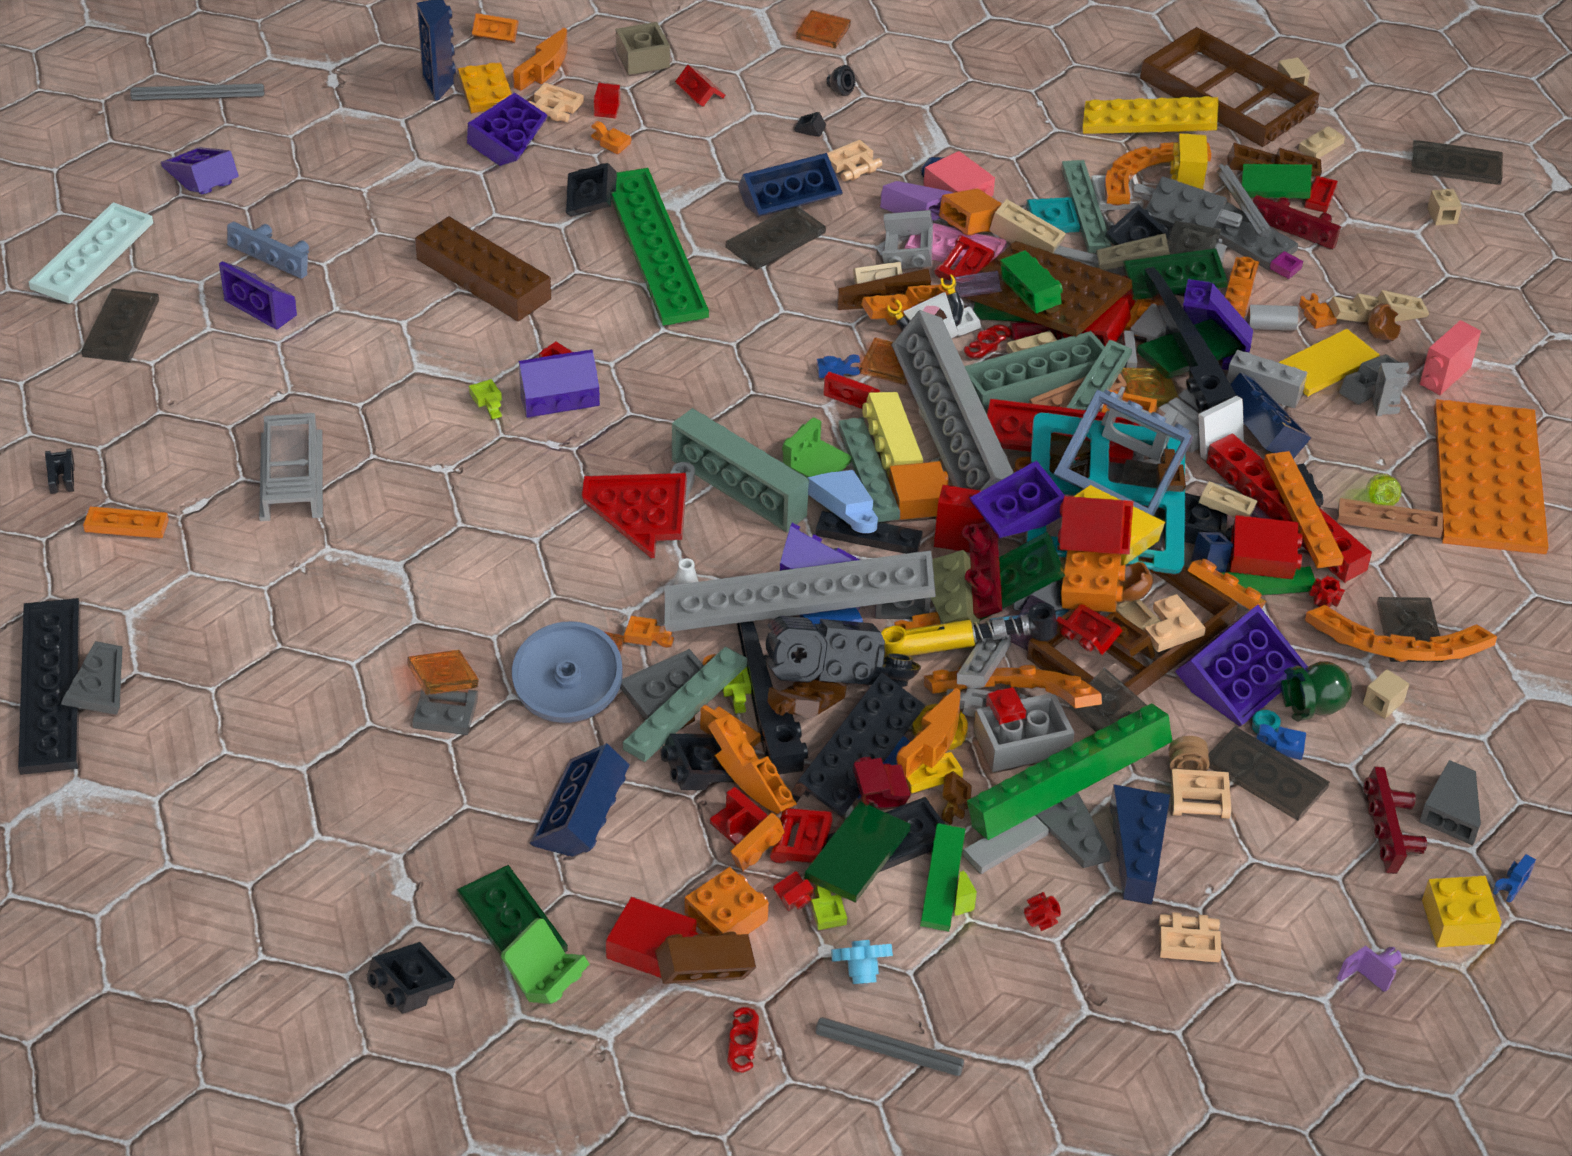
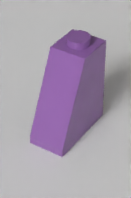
(908, 197)

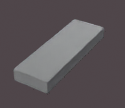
(989, 853)

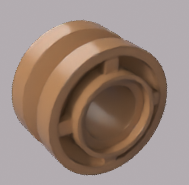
(1189, 754)

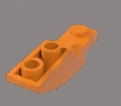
(544, 63)
(1241, 283)
(877, 305)
(937, 735)
(753, 775)

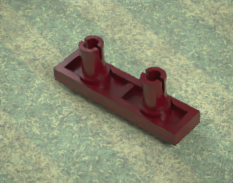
(1298, 223)
(984, 569)
(1387, 828)

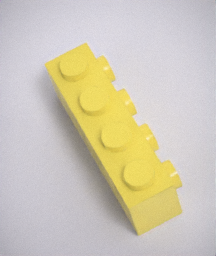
(891, 430)

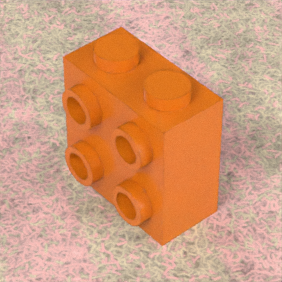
(969, 210)
(917, 488)
(1093, 580)
(727, 905)

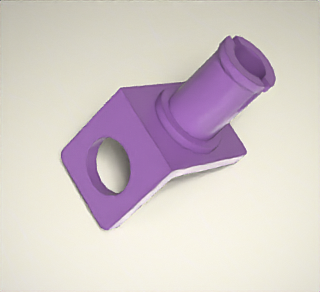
(1374, 967)

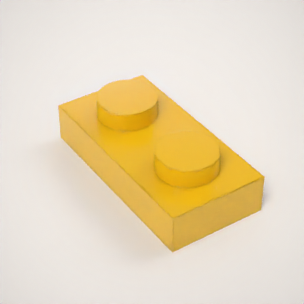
(928, 777)

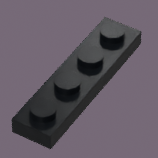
(885, 537)

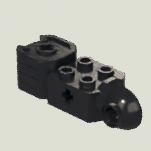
(833, 652)

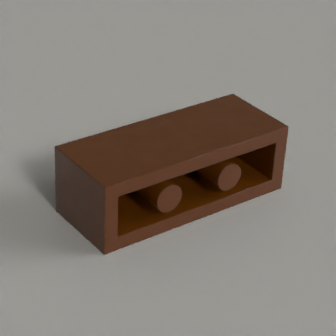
(705, 958)

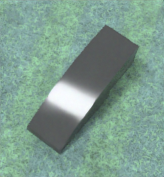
(1361, 384)

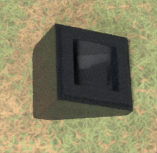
(811, 124)

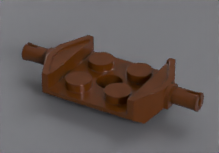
(806, 698)

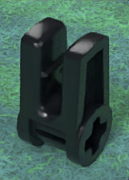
(58, 464)

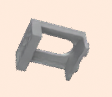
(904, 225)
(1160, 442)

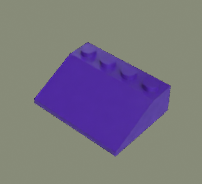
(1241, 667)

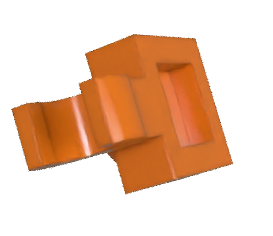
(611, 140)
(645, 630)

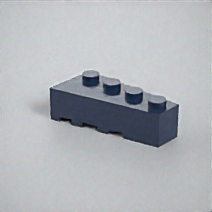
(1267, 419)
(1139, 834)

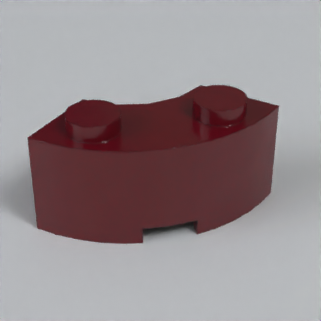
(881, 783)

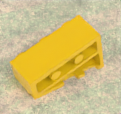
(1145, 527)

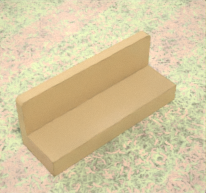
(1019, 225)

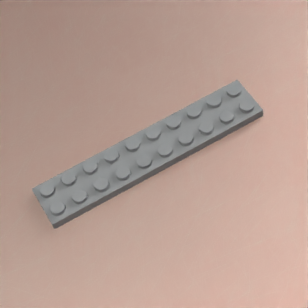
(799, 591)

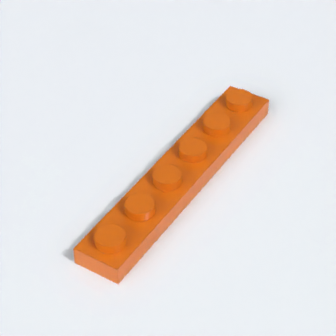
(1303, 509)

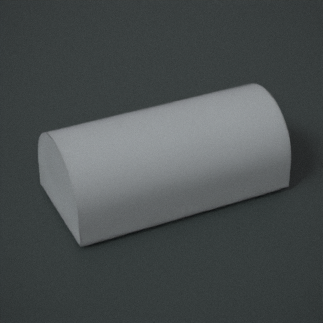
(1272, 317)

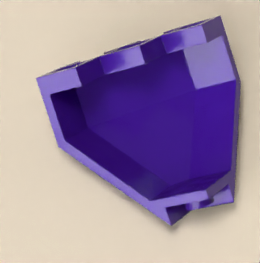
(1205, 302)

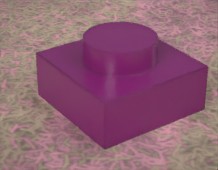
(1286, 265)

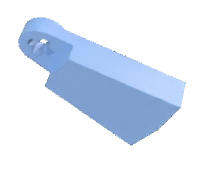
(846, 498)

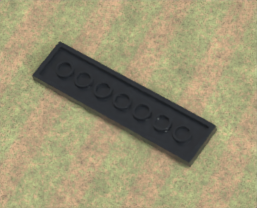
(48, 668)

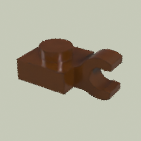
(1178, 482)
(956, 792)

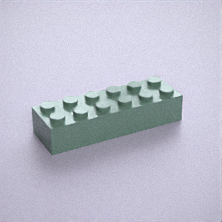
(1035, 369)
(740, 469)

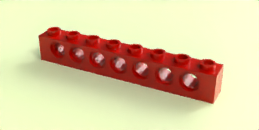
(1250, 476)

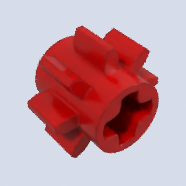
(1326, 592)
(1042, 911)

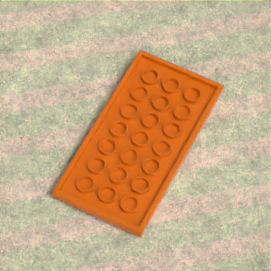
(1490, 477)

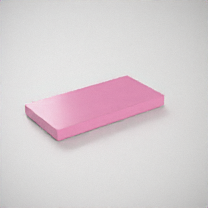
(944, 242)

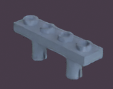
(261, 246)

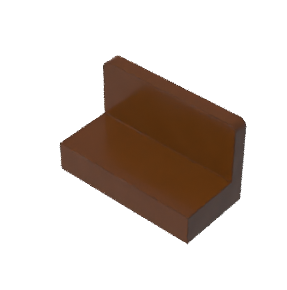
(1132, 637)

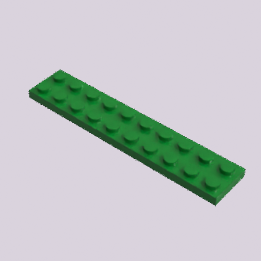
(657, 248)

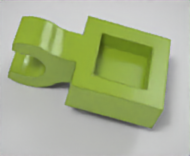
(488, 395)
(737, 689)
(827, 909)

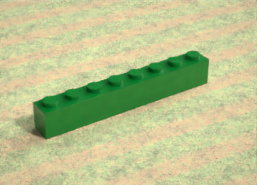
(1069, 771)

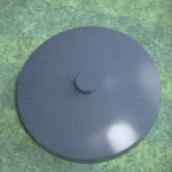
(567, 672)

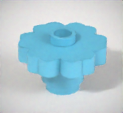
(862, 959)

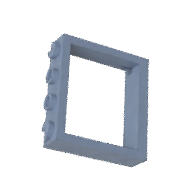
(1134, 411)

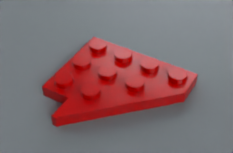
(640, 506)

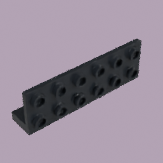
(868, 731)

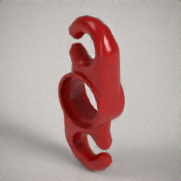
(986, 348)
(737, 1050)

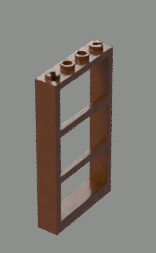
(1156, 68)
(1222, 606)

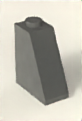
(1454, 804)

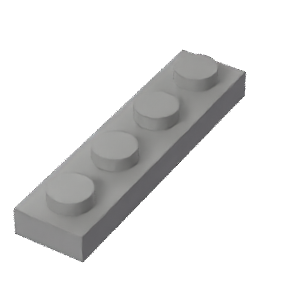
(982, 662)

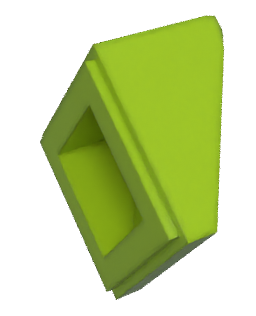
(965, 895)

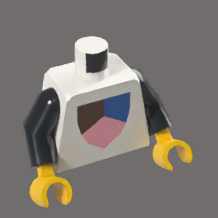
(945, 306)

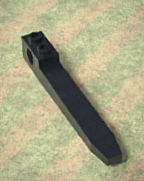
(1205, 374)
(778, 732)

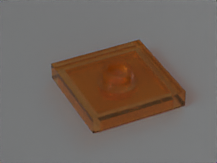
(823, 29)
(882, 362)
(442, 672)

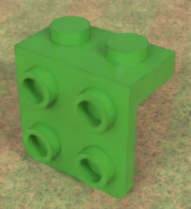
(810, 455)
(541, 964)

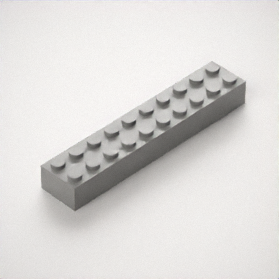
(950, 404)

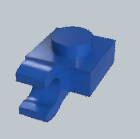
(837, 366)
(1285, 740)
(1518, 876)

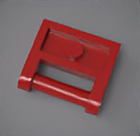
(971, 263)
(810, 837)

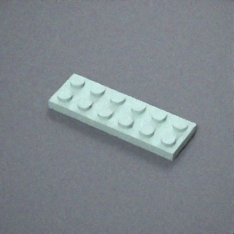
(90, 252)

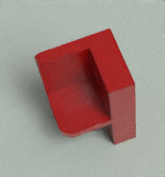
(737, 817)

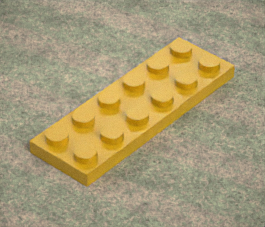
(1150, 115)

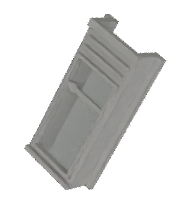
(291, 463)

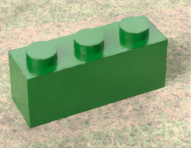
(1031, 281)

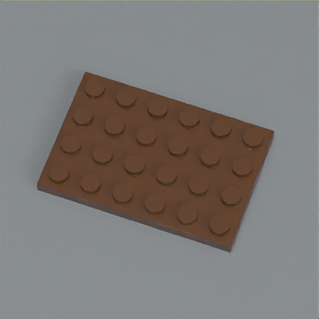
(1084, 296)

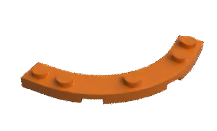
(1129, 164)
(1400, 647)
(1069, 688)

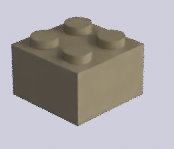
(642, 48)

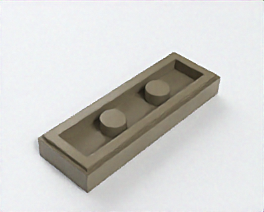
(1144, 248)

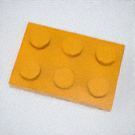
(484, 85)

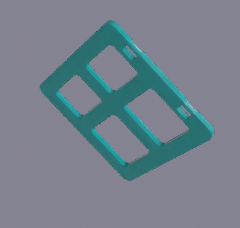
(1173, 502)

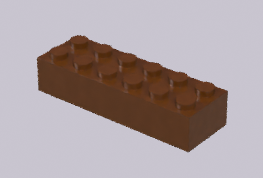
(483, 268)

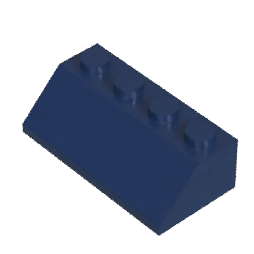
(436, 46)
(789, 185)
(581, 802)

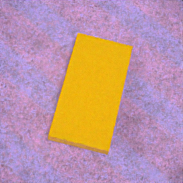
(1330, 360)

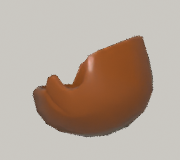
(1382, 323)
(1137, 582)

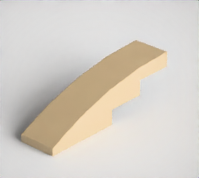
(1359, 308)

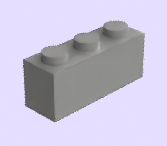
(1280, 381)

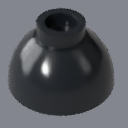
(842, 80)

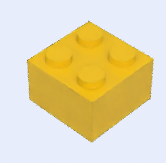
(1190, 160)
(1461, 911)

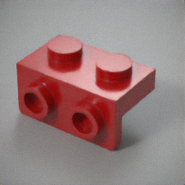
(1090, 629)

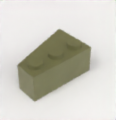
(952, 591)

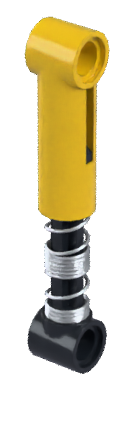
(1038, 622)

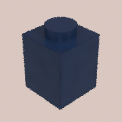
(1214, 548)

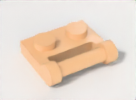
(1203, 786)

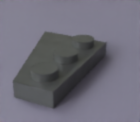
(98, 680)
(1076, 831)

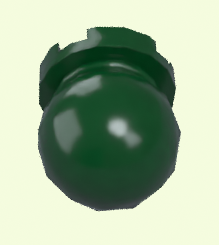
(1316, 689)

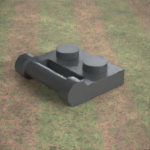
(446, 717)

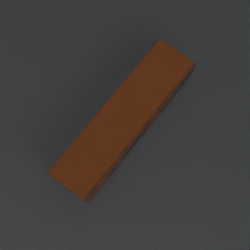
(1243, 155)
(851, 296)

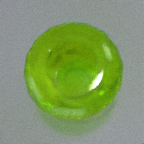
(1383, 489)

